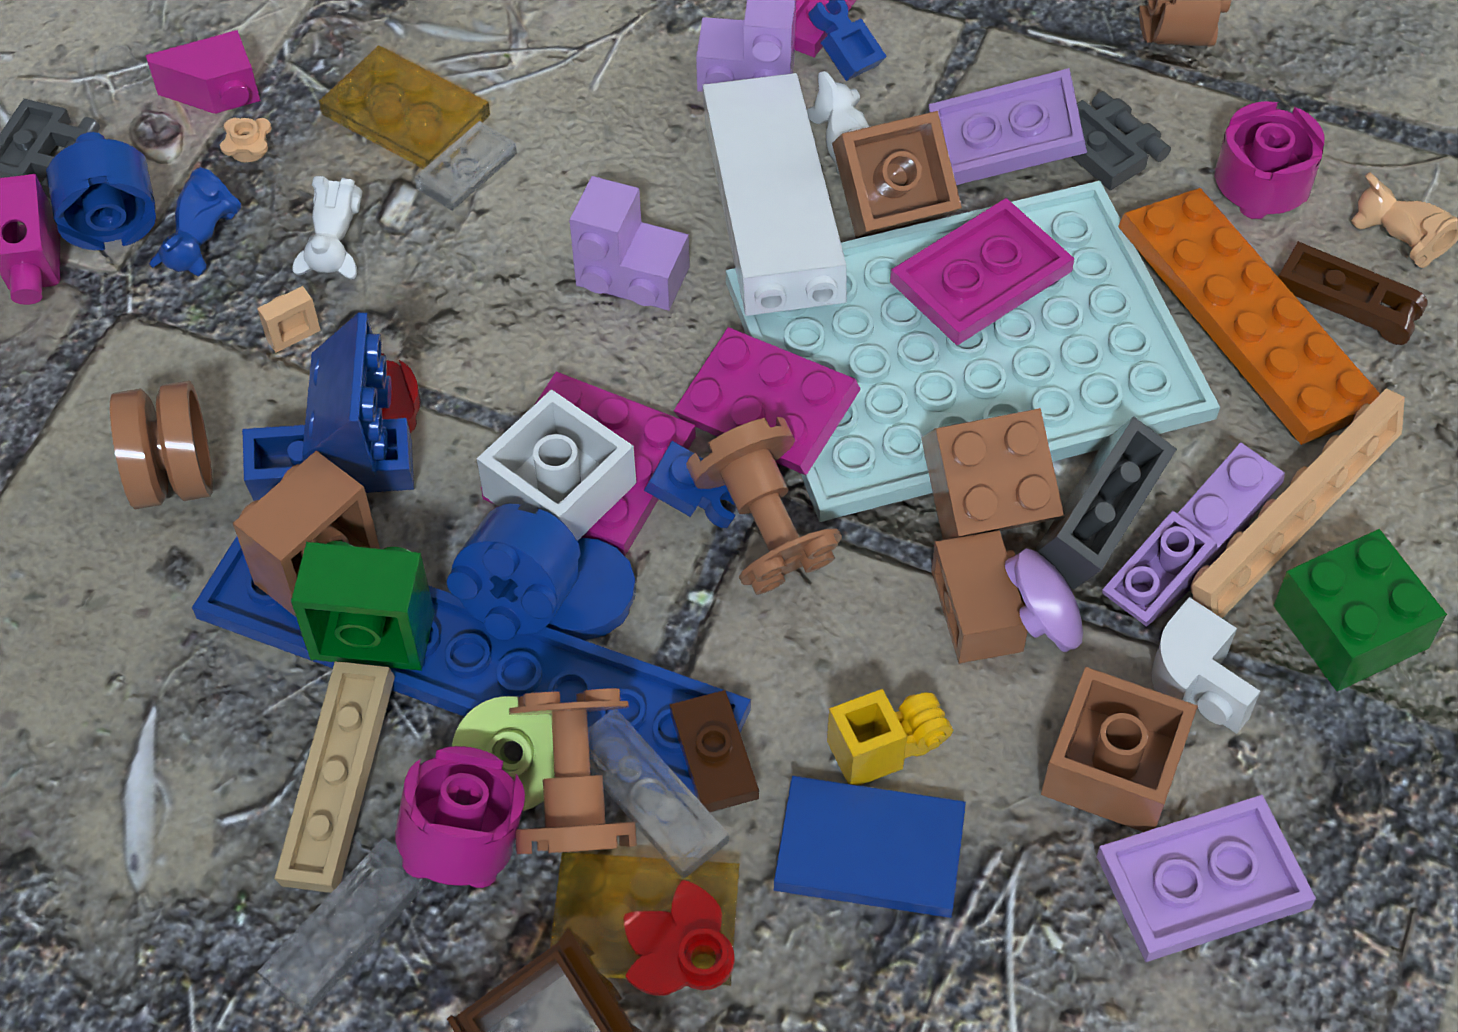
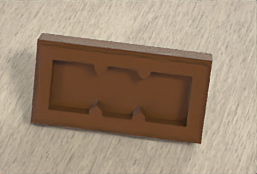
(714, 751)

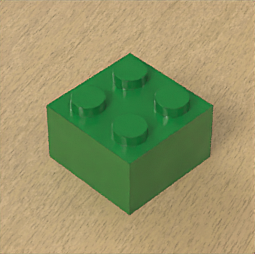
(363, 605)
(1358, 609)

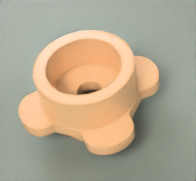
(245, 138)

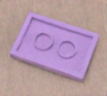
(1011, 126)
(1205, 878)

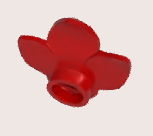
(673, 939)

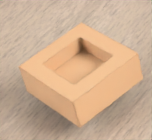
(289, 319)

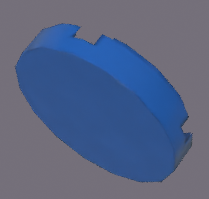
(600, 595)

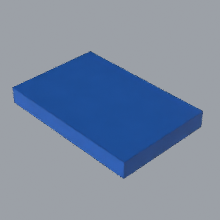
(870, 846)

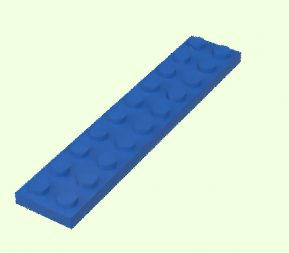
(472, 666)

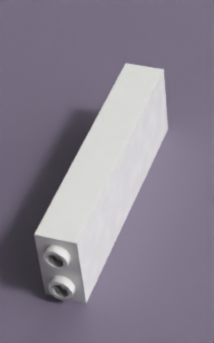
(774, 195)

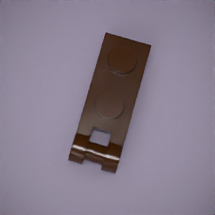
(1354, 292)

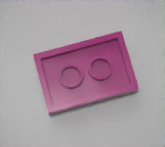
(981, 271)
(756, 381)

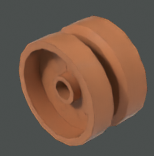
(161, 444)

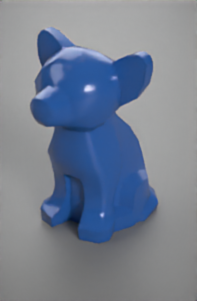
(196, 214)

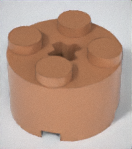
(1182, 21)

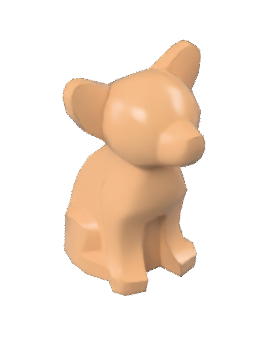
(1419, 224)

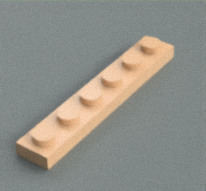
(1300, 506)

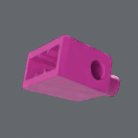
(30, 250)

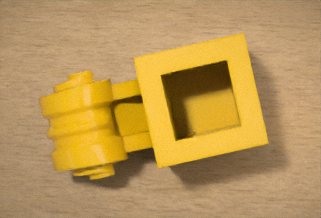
(875, 740)

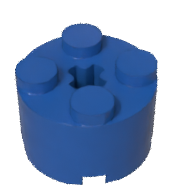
(101, 192)
(515, 570)

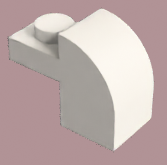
(1191, 671)

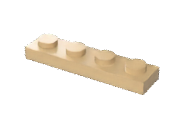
(335, 777)

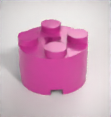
(1269, 159)
(458, 817)

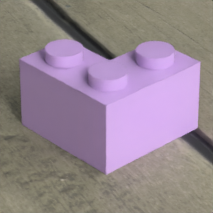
(748, 47)
(622, 254)

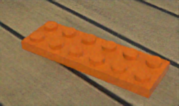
(1250, 314)

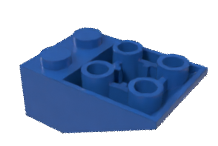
(347, 399)

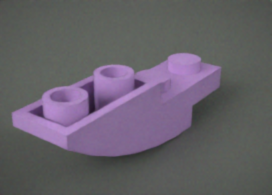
(1194, 536)

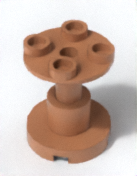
(747, 466)
(574, 797)

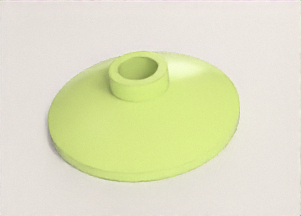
(491, 727)

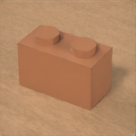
(978, 596)

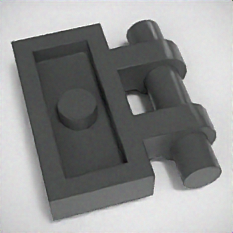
(33, 135)
(1110, 153)

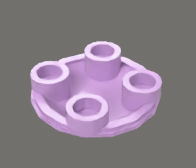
(1047, 599)

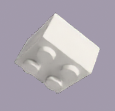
(558, 464)

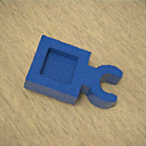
(847, 42)
(675, 487)

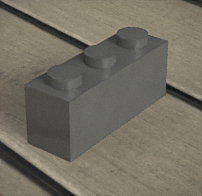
(1105, 501)

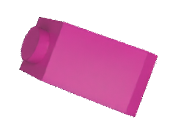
(206, 73)

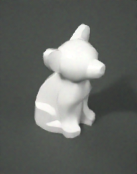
(836, 106)
(332, 213)

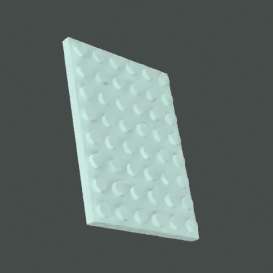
(1079, 350)

